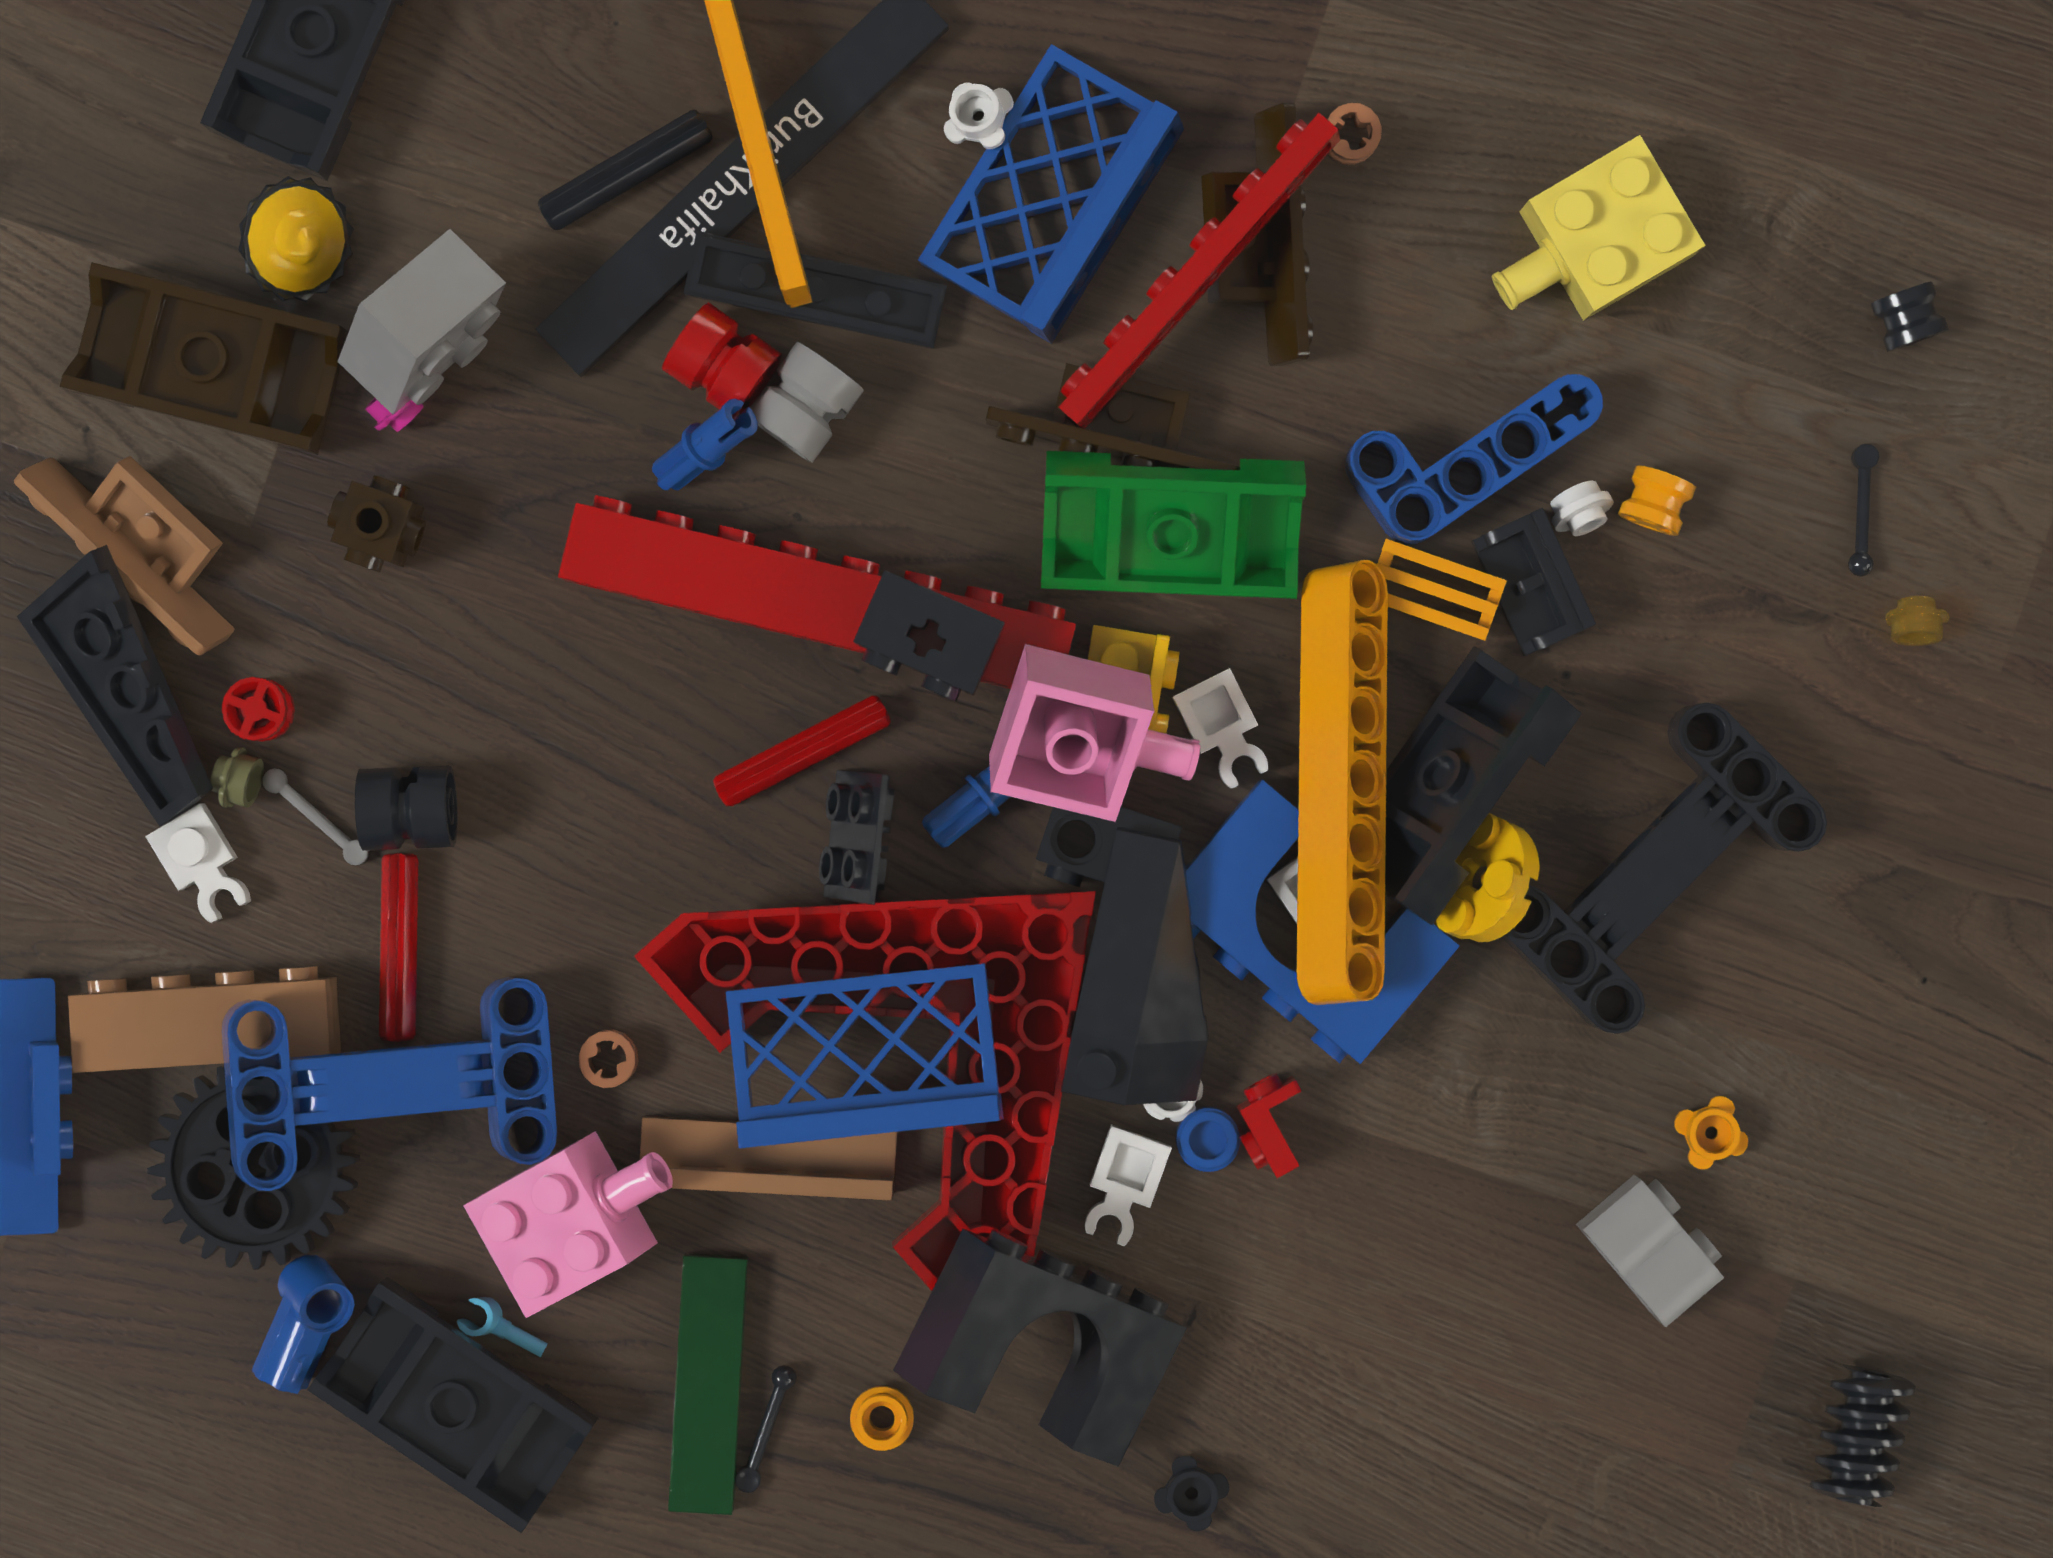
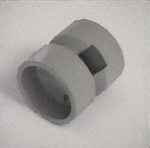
(805, 402)

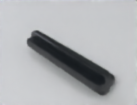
(625, 170)

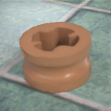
(1363, 118)
(624, 1069)

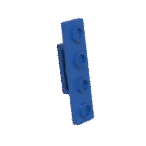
(30, 1122)

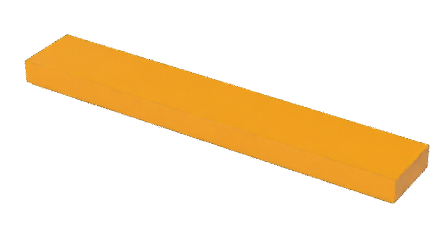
(758, 152)

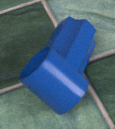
(302, 1323)

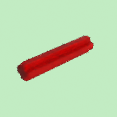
(801, 751)
(398, 947)

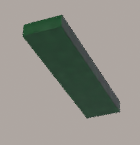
(708, 1384)

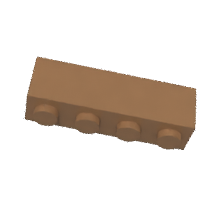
(184, 1022)

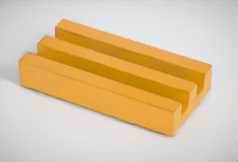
(1487, 607)

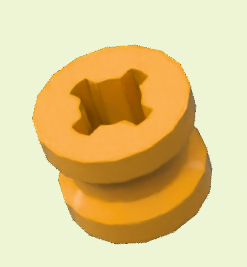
(1657, 500)

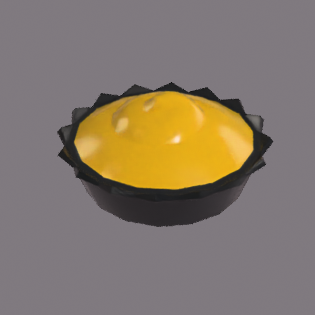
(295, 239)

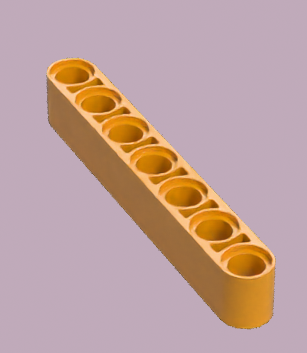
(1342, 784)

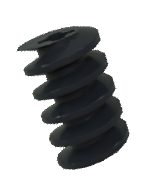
(1864, 1436)

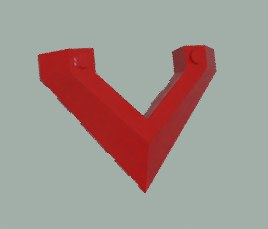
(1034, 969)

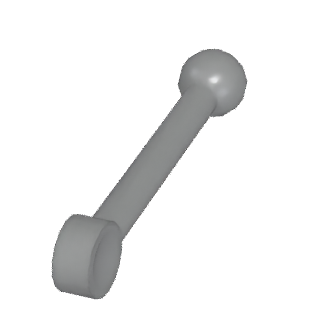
(276, 782)

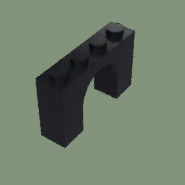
(995, 1292)

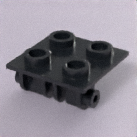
(852, 861)

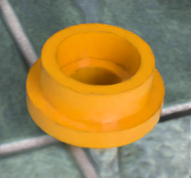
(873, 1436)

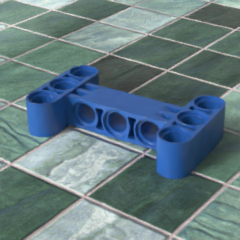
(391, 1082)

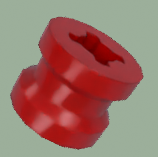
(246, 705)

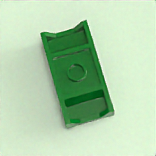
(1172, 527)

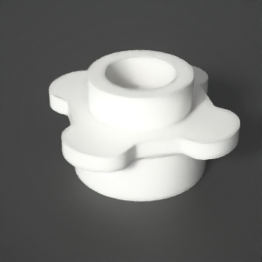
(969, 99)

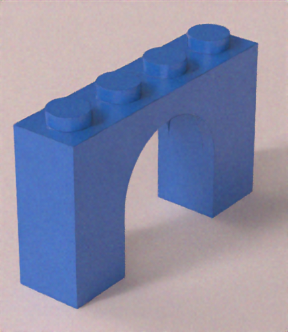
(1223, 900)

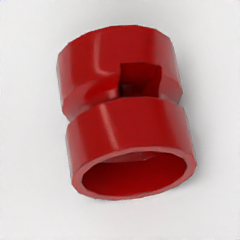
(720, 360)

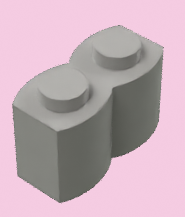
(1652, 1249)

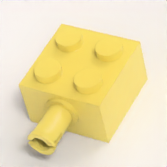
(1602, 233)

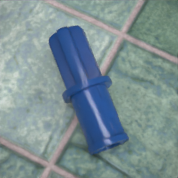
(704, 445)
(963, 809)

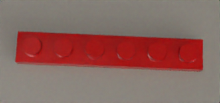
(1215, 249)

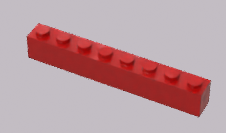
(772, 588)

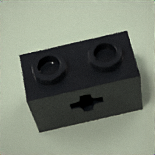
(905, 605)

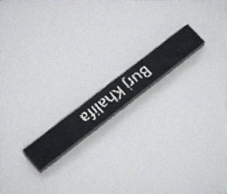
(723, 192)

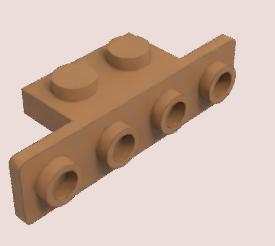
(150, 538)

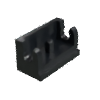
(1540, 589)

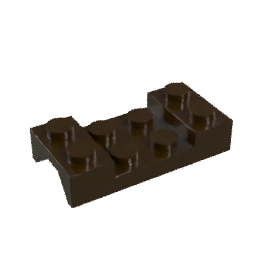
(207, 358)

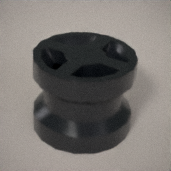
(1909, 316)

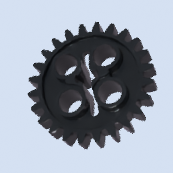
(203, 1136)

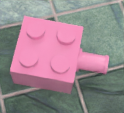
(1079, 734)
(567, 1221)

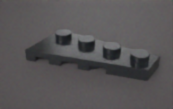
(110, 671)

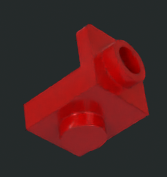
(1264, 1140)

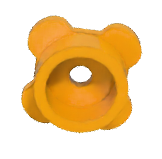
(1726, 1142)

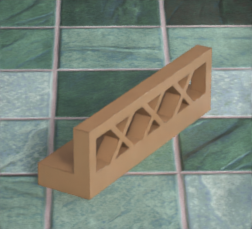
(707, 1157)

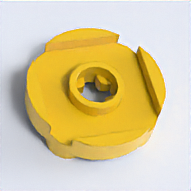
(1500, 901)

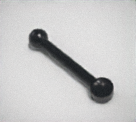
(1863, 459)
(748, 1476)

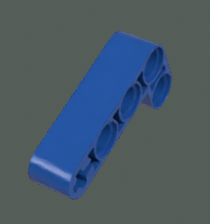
(1481, 451)

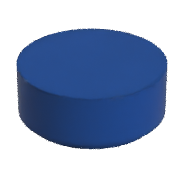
(1208, 1139)

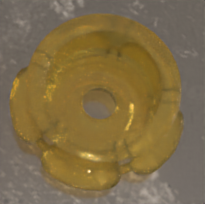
(1916, 621)

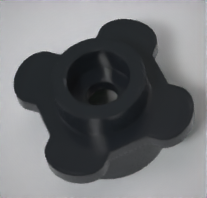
(1194, 1511)

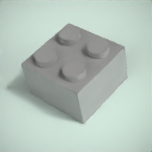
(422, 323)

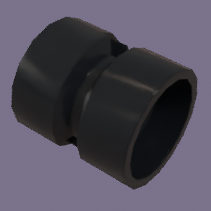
(405, 808)

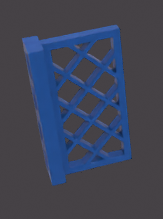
(1098, 221)
(870, 1112)

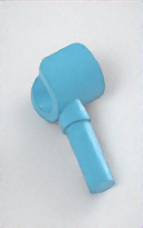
(501, 1327)

